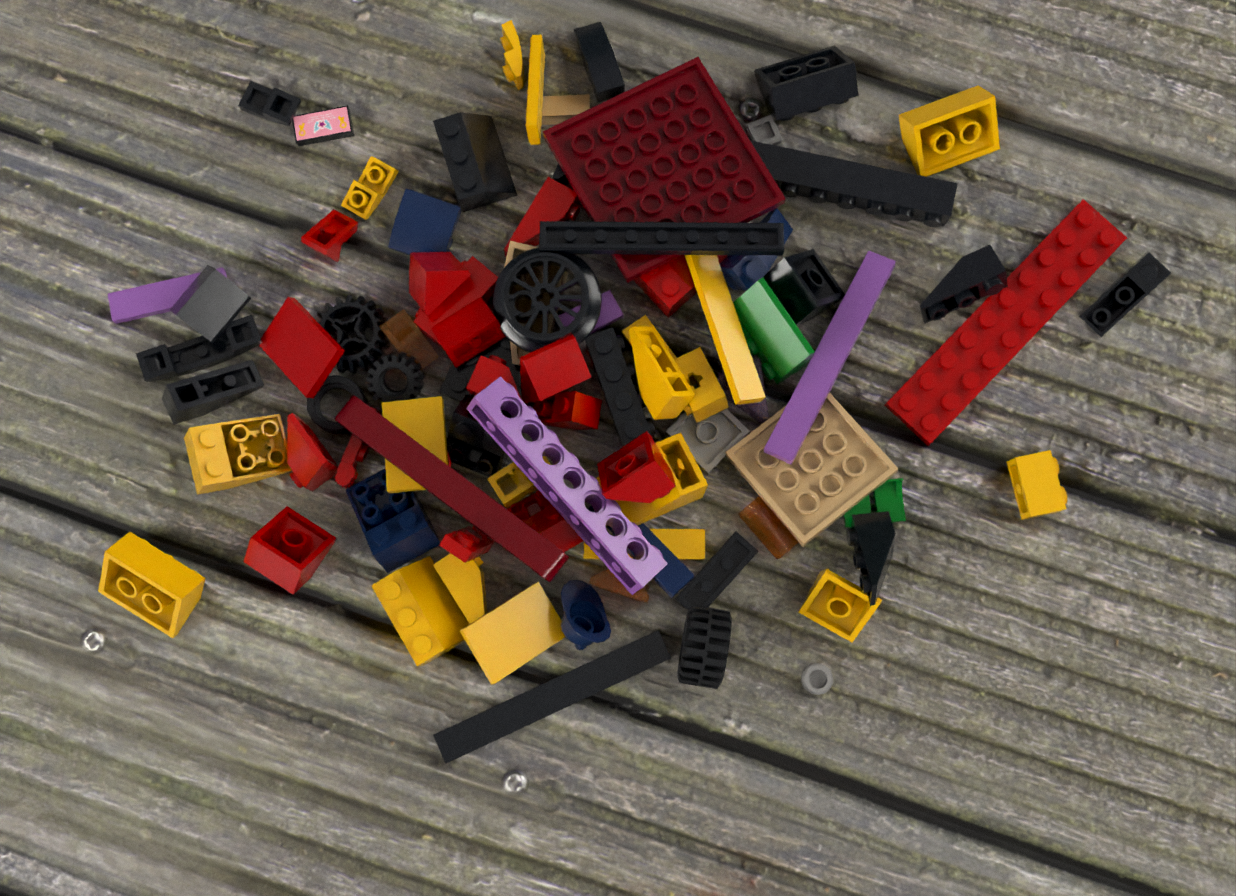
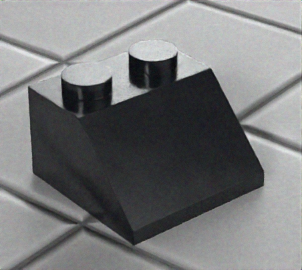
(803, 286)

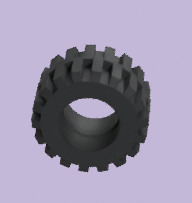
(704, 647)

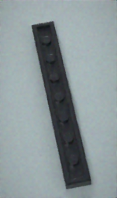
(661, 238)
(551, 696)

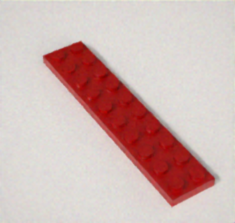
(1005, 322)

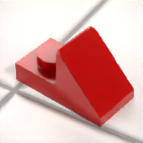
(330, 234)

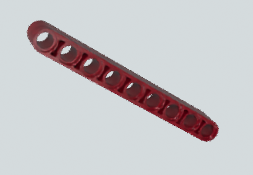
(452, 488)

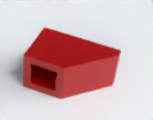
(569, 411)

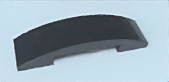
(199, 353)

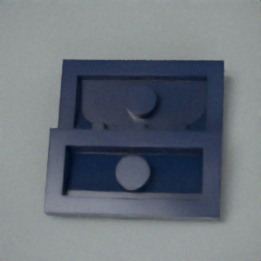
(423, 224)

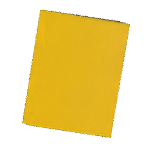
(838, 605)

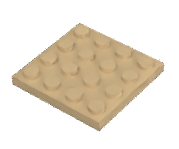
(827, 478)

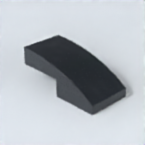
(269, 104)

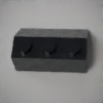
(807, 83)
(474, 159)

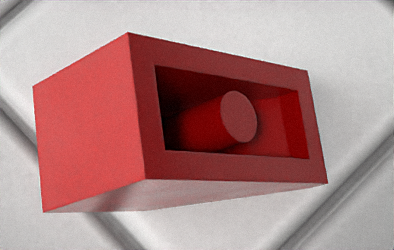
(487, 372)

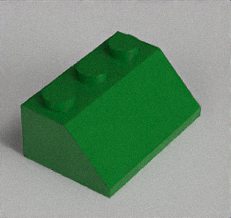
(771, 333)

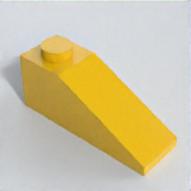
(658, 375)
(465, 584)

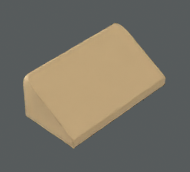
(560, 108)

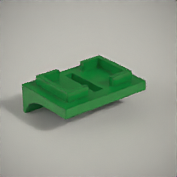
(887, 498)

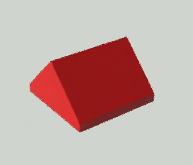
(434, 278)
(552, 369)

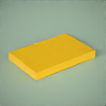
(425, 423)
(513, 632)

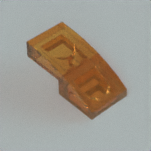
(409, 339)

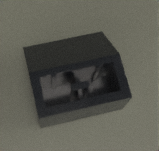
(471, 444)

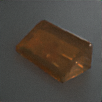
(768, 527)

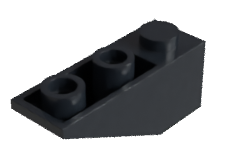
(968, 281)
(1125, 293)
(873, 544)

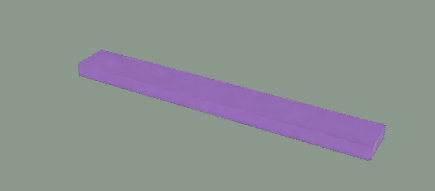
(829, 357)

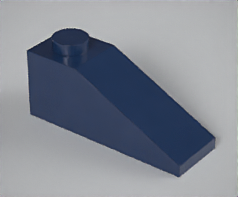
(745, 270)

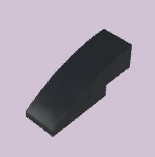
(599, 61)

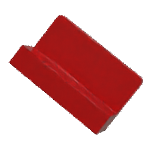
(468, 332)

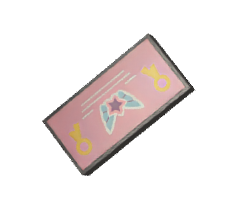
(322, 126)

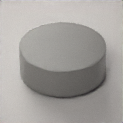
(817, 679)

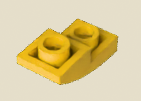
(513, 55)
(370, 188)

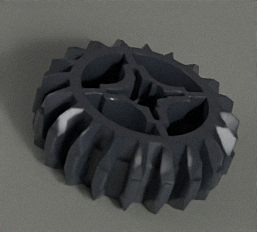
(357, 323)

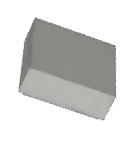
(764, 131)

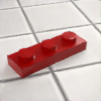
(466, 543)

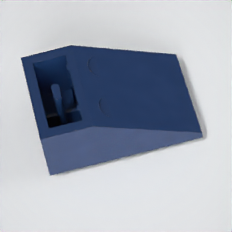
(391, 522)

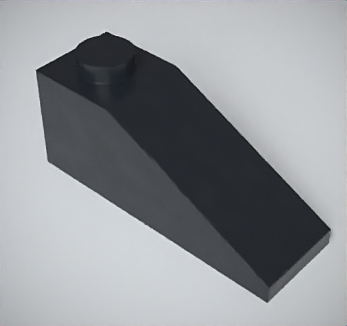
(210, 391)

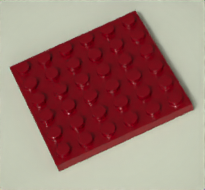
(664, 157)

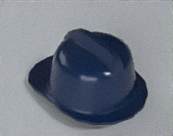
(583, 615)

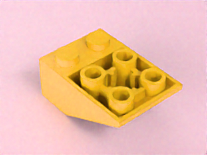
(236, 452)
(687, 478)

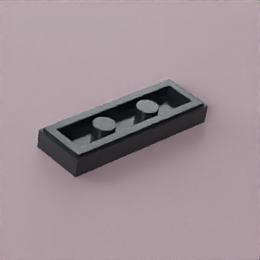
(717, 572)

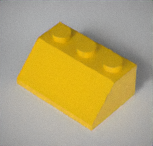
(950, 130)
(150, 583)
(421, 610)

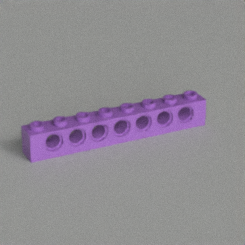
(568, 502)

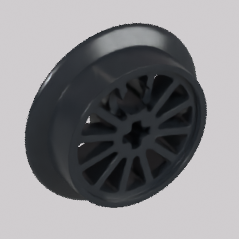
(505, 303)

